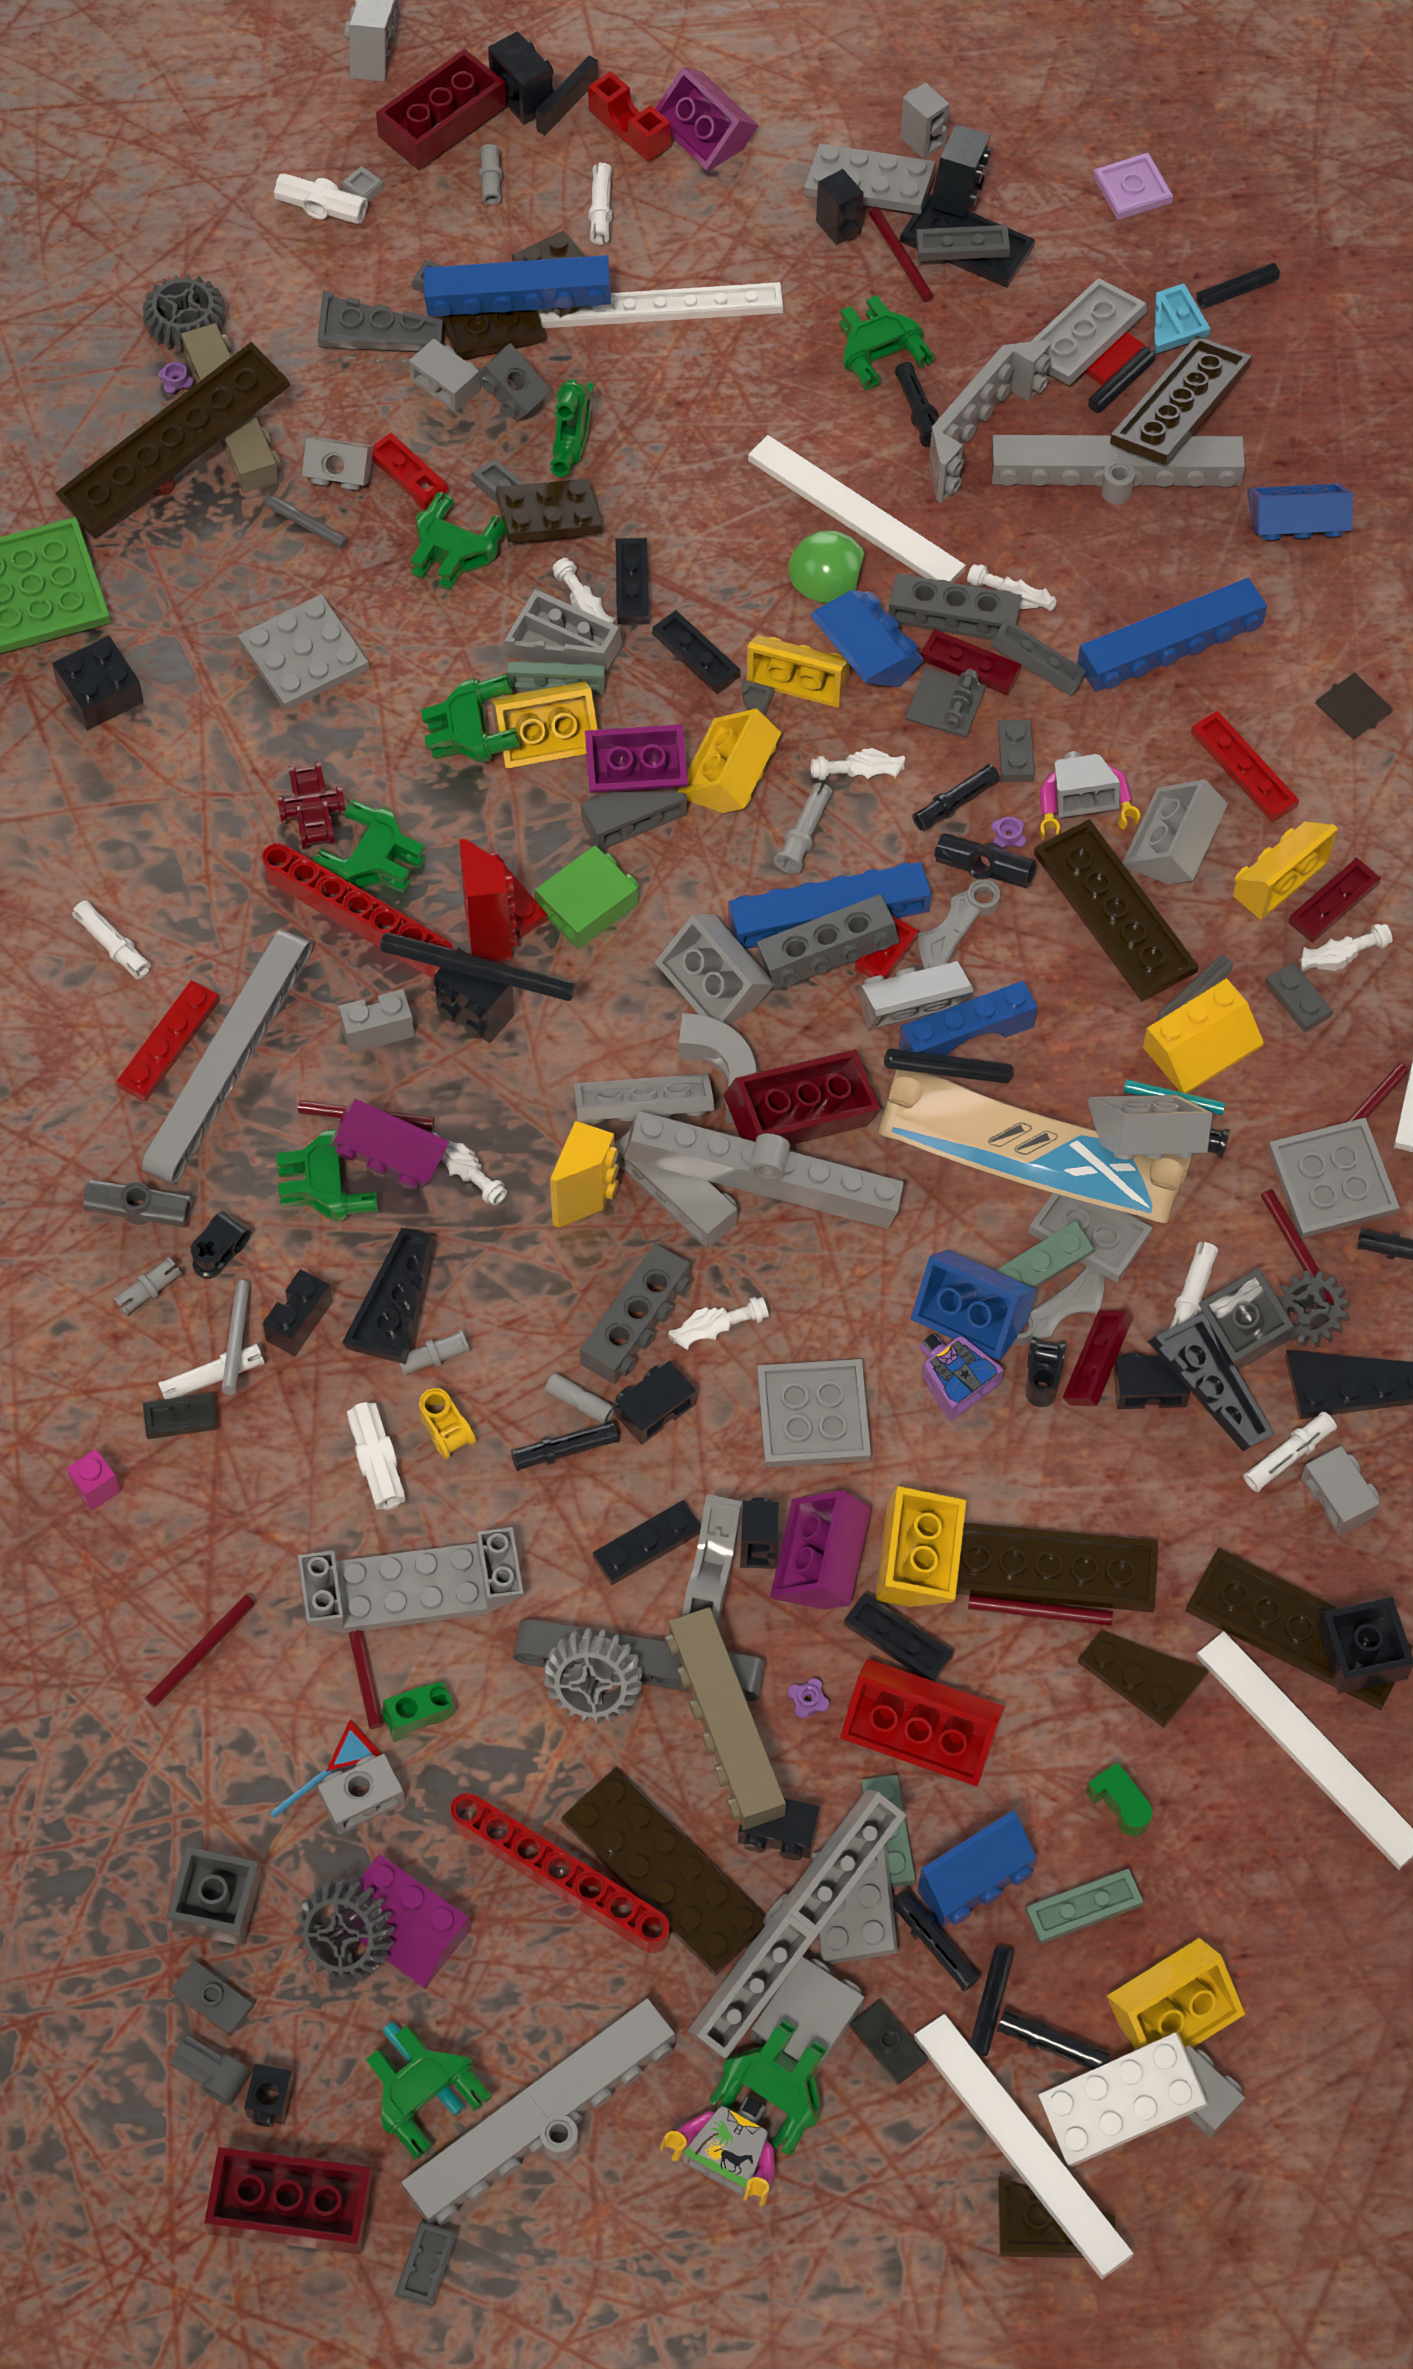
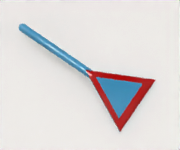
(350, 1750)

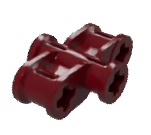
(311, 804)

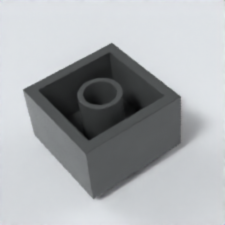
(1248, 1319)
(214, 1896)

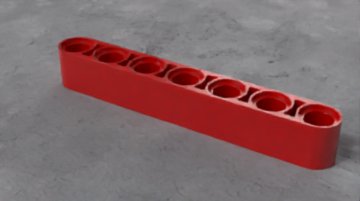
(348, 899)
(567, 1888)

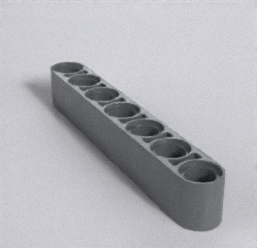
(659, 1668)

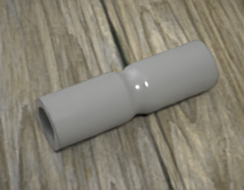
(583, 1401)

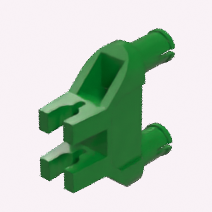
(879, 337)
(572, 425)
(451, 545)
(462, 722)
(377, 851)
(323, 1181)
(779, 2080)
(418, 2084)

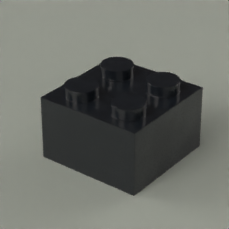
(525, 75)
(961, 171)
(98, 682)
(474, 1002)
(1365, 1645)

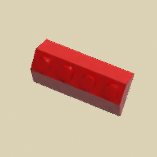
(487, 903)
(922, 1722)

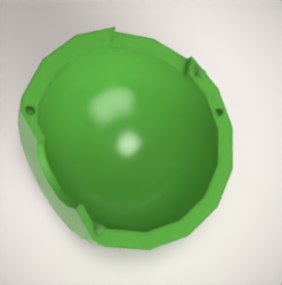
(825, 565)

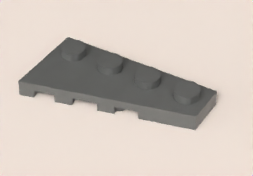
(377, 328)

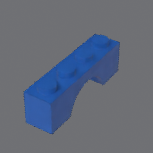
(999, 1012)

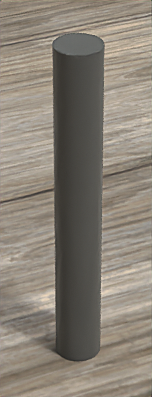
(306, 521)

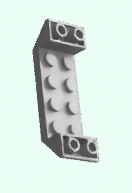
(1013, 368)
(411, 1584)

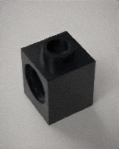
(269, 2079)

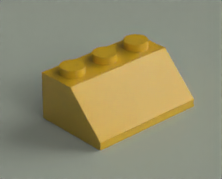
(798, 670)
(548, 722)
(731, 761)
(1285, 867)
(1203, 1037)
(583, 1175)
(920, 1548)
(1179, 1995)

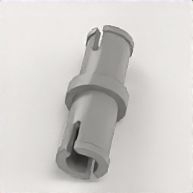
(490, 174)
(147, 1286)
(435, 1352)

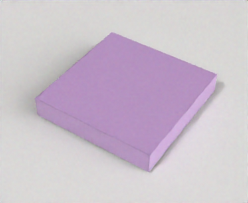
(1132, 186)

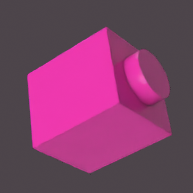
(93, 1479)

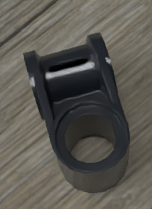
(218, 1245)
(1044, 1366)

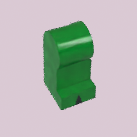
(417, 1709)
(1123, 1799)

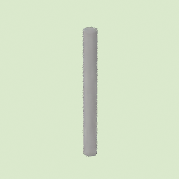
(235, 1337)

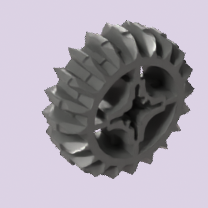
(180, 304)
(330, 1944)

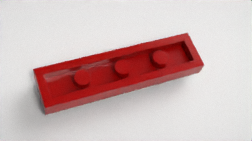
(1244, 766)
(168, 1041)

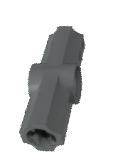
(117, 1201)

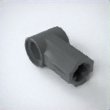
(218, 2075)

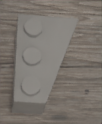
(368, 33)
(561, 633)

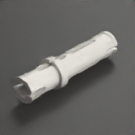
(600, 211)
(119, 948)
(1195, 1284)
(208, 1374)
(1300, 1443)

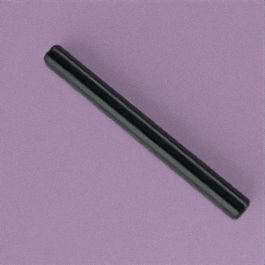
(477, 966)

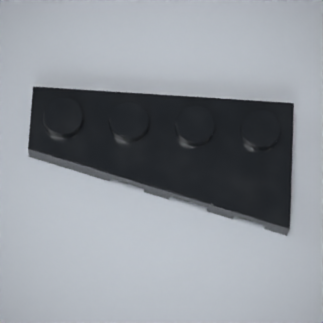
(393, 1301)
(1210, 1375)
(1347, 1383)

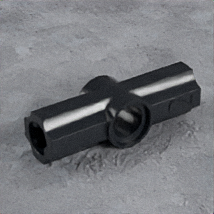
(1003, 864)

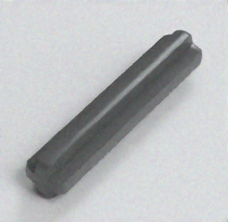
(1205, 980)

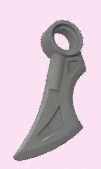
(964, 909)
(1080, 1296)

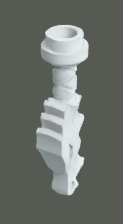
(581, 595)
(1030, 597)
(866, 763)
(1337, 954)
(461, 1161)
(709, 1323)

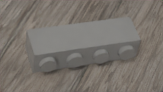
(686, 1198)

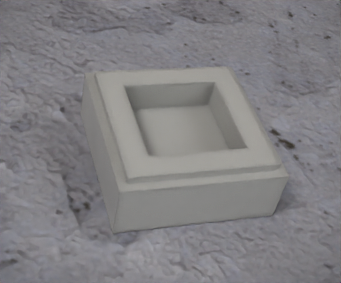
(362, 184)

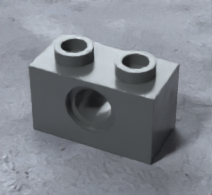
(512, 366)

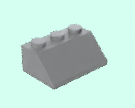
(1176, 832)
(713, 970)
(913, 993)
(1150, 1125)

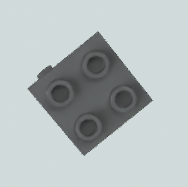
(946, 701)

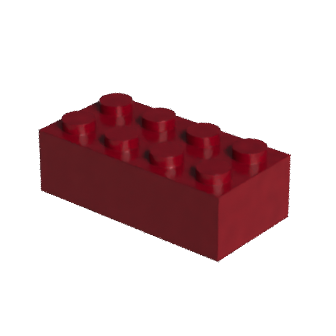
(441, 109)
(803, 1099)
(289, 2200)

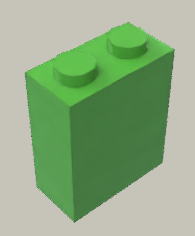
(587, 896)

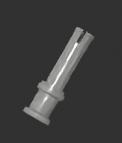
(799, 839)

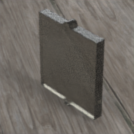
(1354, 706)

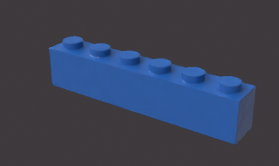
(517, 285)
(1172, 634)
(767, 914)

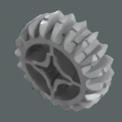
(606, 1662)

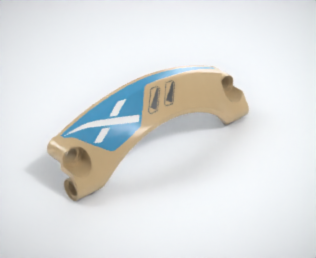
(1027, 1147)

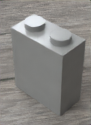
(815, 2005)

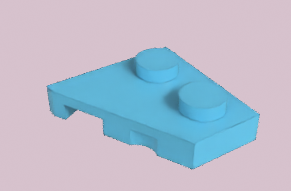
(1177, 319)

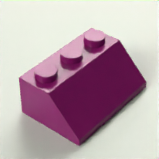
(705, 118)
(636, 758)
(387, 1144)
(821, 1550)
(425, 1924)

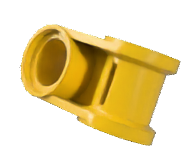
(448, 1428)

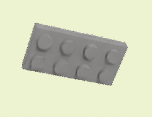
(884, 178)
(1089, 328)
(650, 1095)

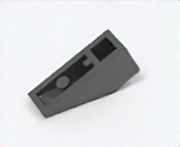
(628, 814)

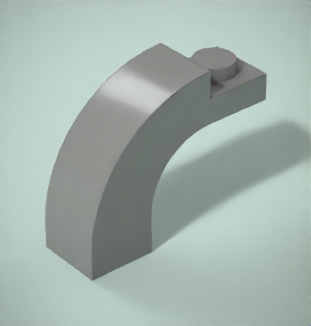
(718, 1044)
(713, 1556)

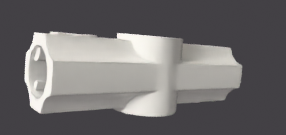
(320, 198)
(376, 1456)

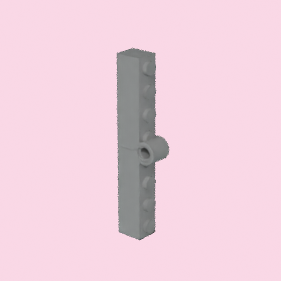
(1094, 461)
(764, 1169)
(795, 1923)
(538, 2113)

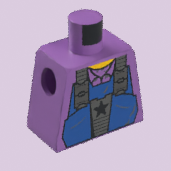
(958, 1374)

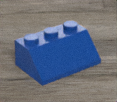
(1300, 510)
(868, 638)
(972, 1302)
(977, 1870)

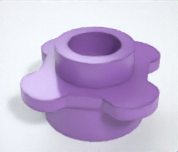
(175, 377)
(1009, 825)
(808, 1708)

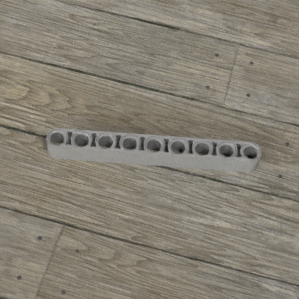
(226, 1057)

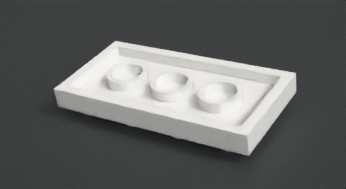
(1123, 2100)

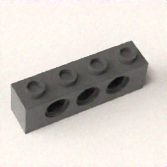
(938, 609)
(828, 942)
(658, 1269)

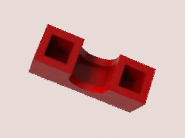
(643, 131)

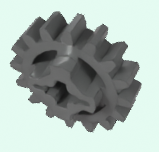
(1315, 1293)

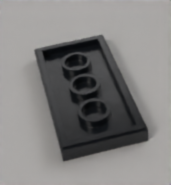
(999, 269)

